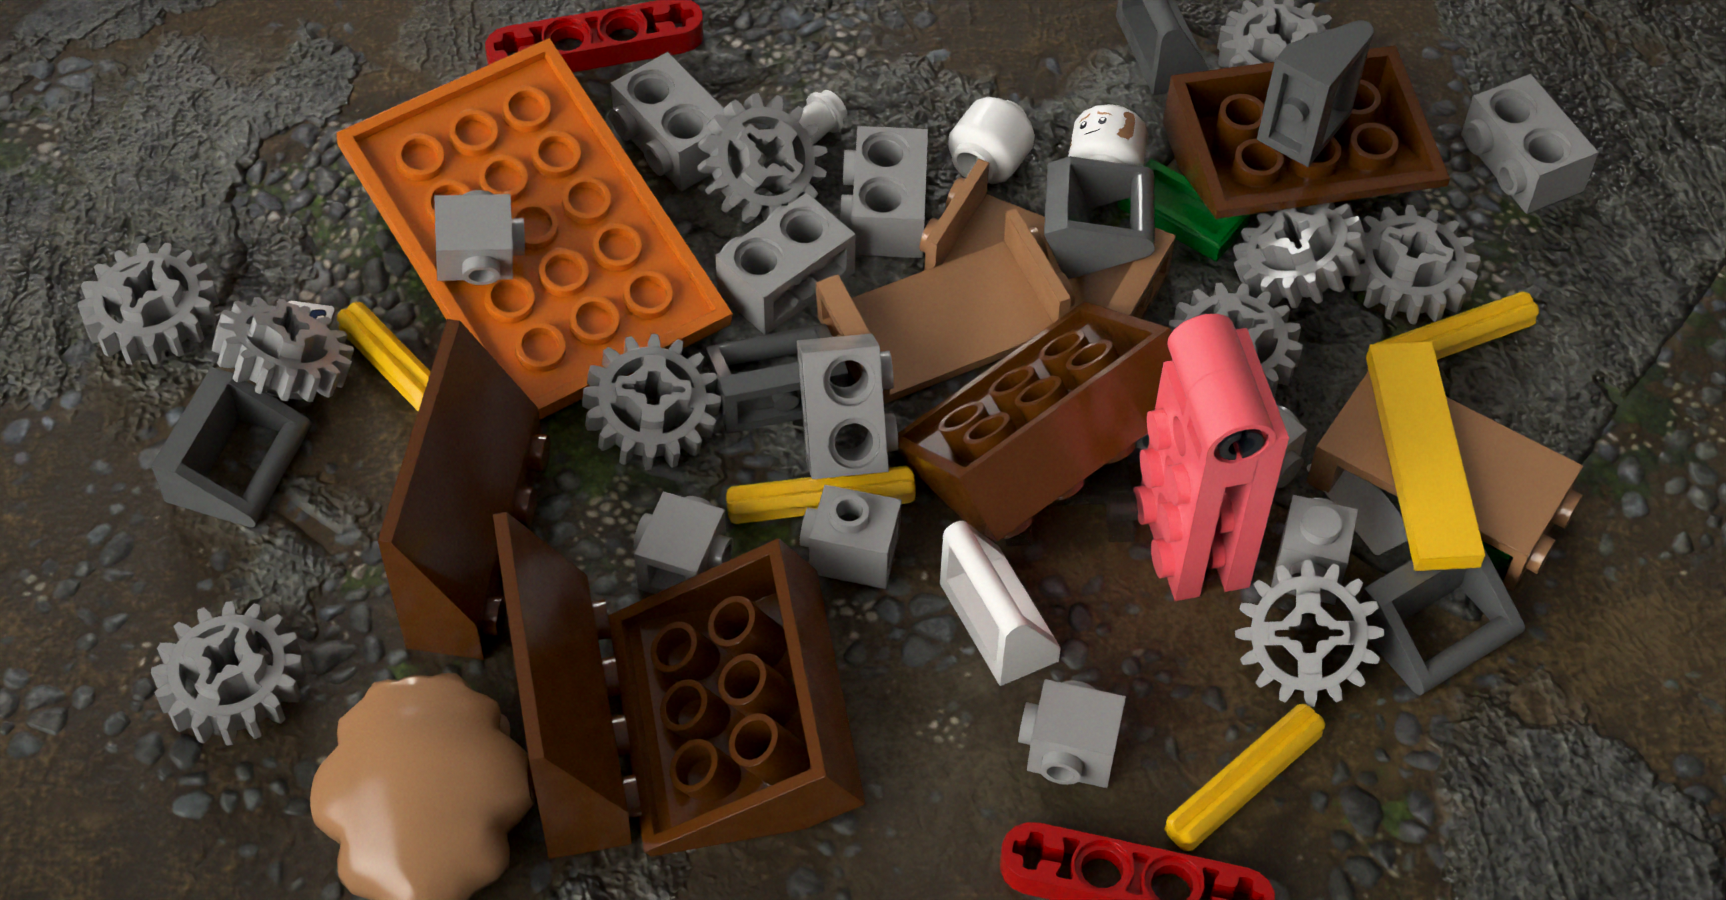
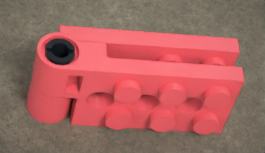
(1210, 458)

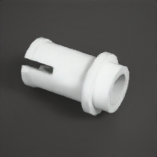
(824, 110)

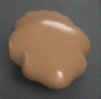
(422, 790)

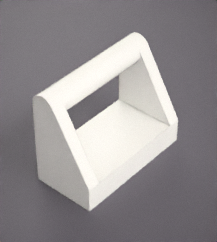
(994, 605)

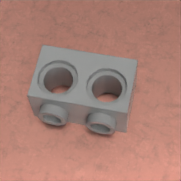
(665, 117)
(1528, 143)
(887, 191)
(777, 263)
(831, 407)

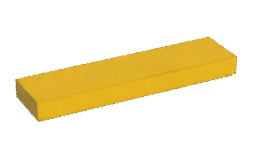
(1424, 457)

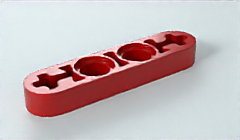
(594, 30)
(1135, 862)

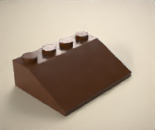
(1376, 152)
(1040, 419)
(464, 461)
(566, 696)
(734, 705)

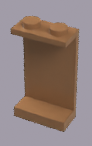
(978, 221)
(954, 313)
(1512, 480)

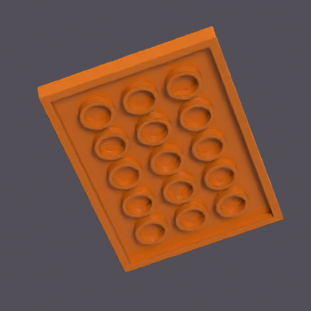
(596, 238)

